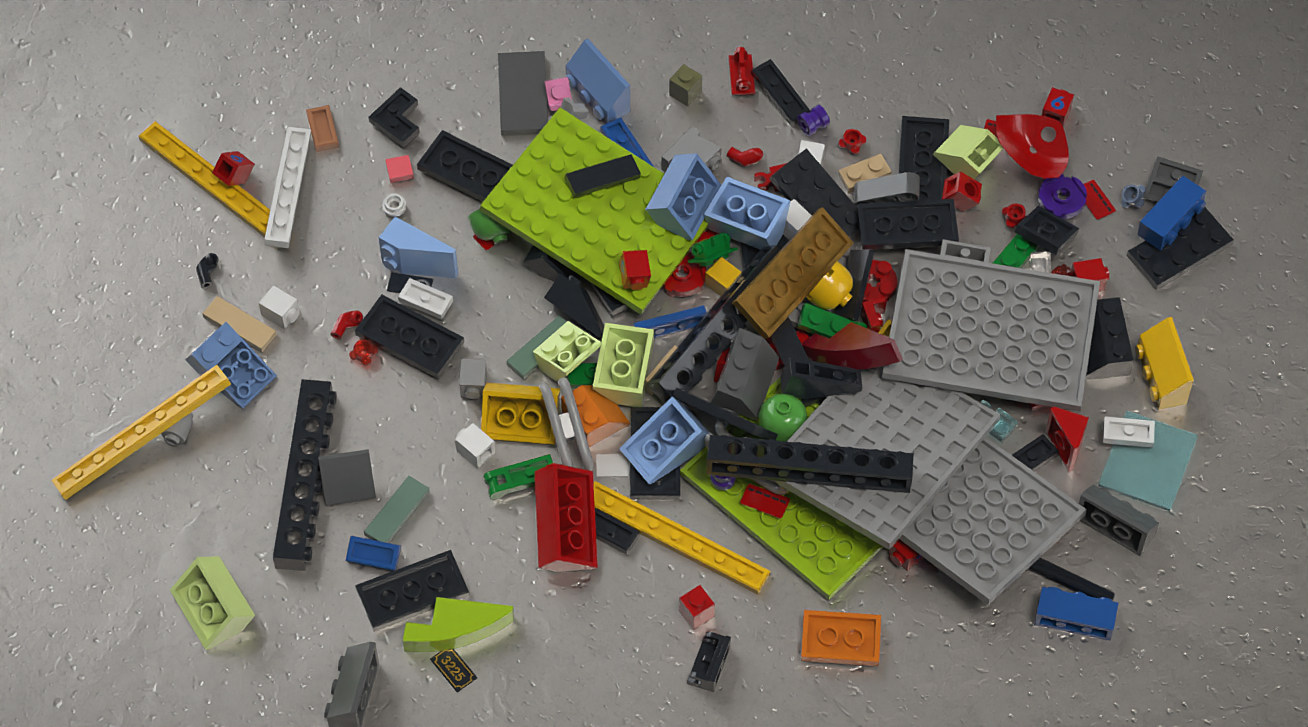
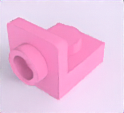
(557, 90)

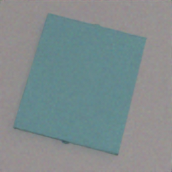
(1149, 472)

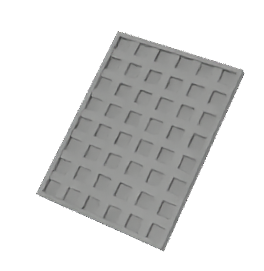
(893, 416)

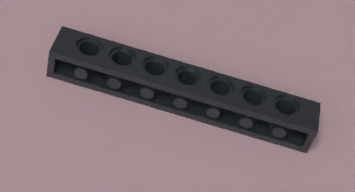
(709, 327)
(810, 463)
(295, 556)

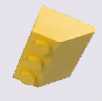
(1165, 365)
(517, 413)

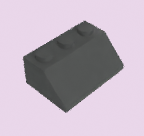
(746, 375)
(1117, 519)
(353, 686)

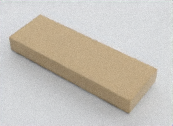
(247, 327)

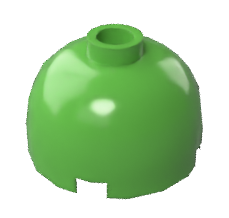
(487, 228)
(782, 415)

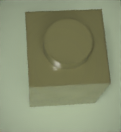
(685, 85)

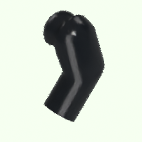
(205, 268)

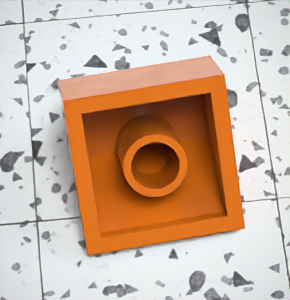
(597, 413)

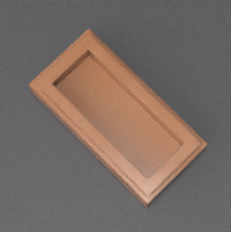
(322, 128)

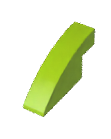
(456, 625)

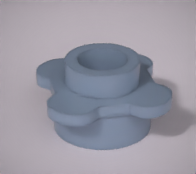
(1129, 191)

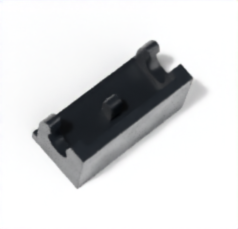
(709, 661)

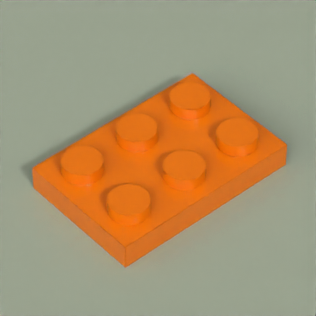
(841, 638)

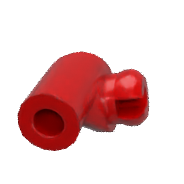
(746, 157)
(346, 321)

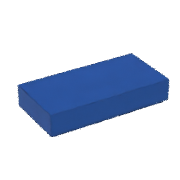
(373, 553)

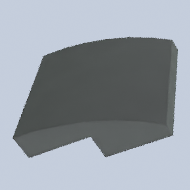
(1165, 175)
(347, 477)

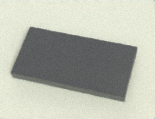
(522, 92)

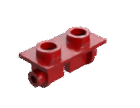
(740, 72)

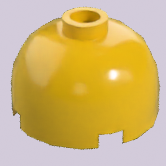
(832, 288)

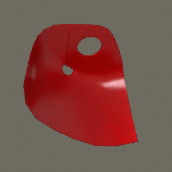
(1022, 131)

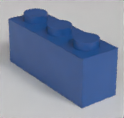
(1172, 213)
(1076, 613)

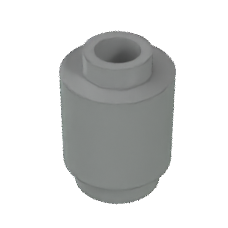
(179, 431)

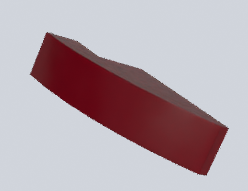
(853, 348)

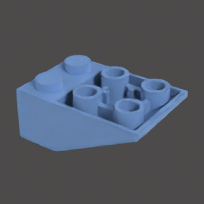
(236, 360)

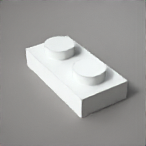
(425, 298)
(1128, 432)

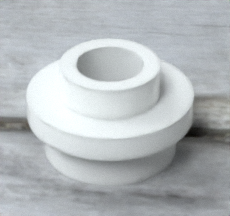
(394, 199)

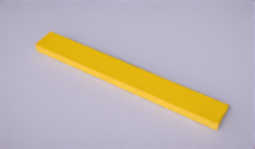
(200, 172)
(141, 432)
(681, 539)

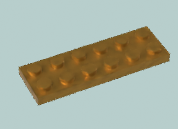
(793, 273)

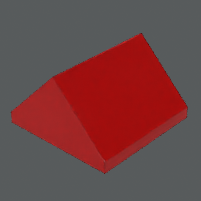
(1066, 433)

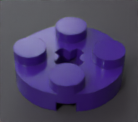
(1066, 208)

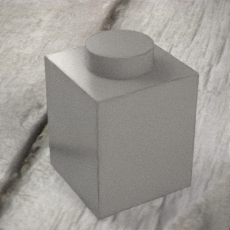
(472, 378)

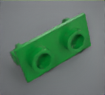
(712, 249)

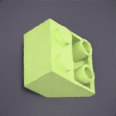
(968, 150)
(564, 351)

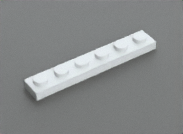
(287, 187)

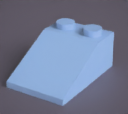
(416, 252)
(665, 441)

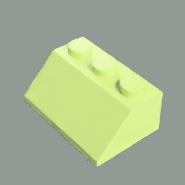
(624, 364)
(212, 601)

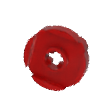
(886, 278)
(689, 284)

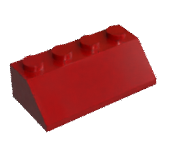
(565, 518)

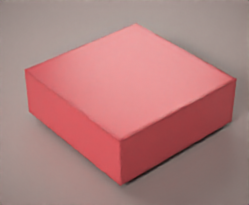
(399, 169)

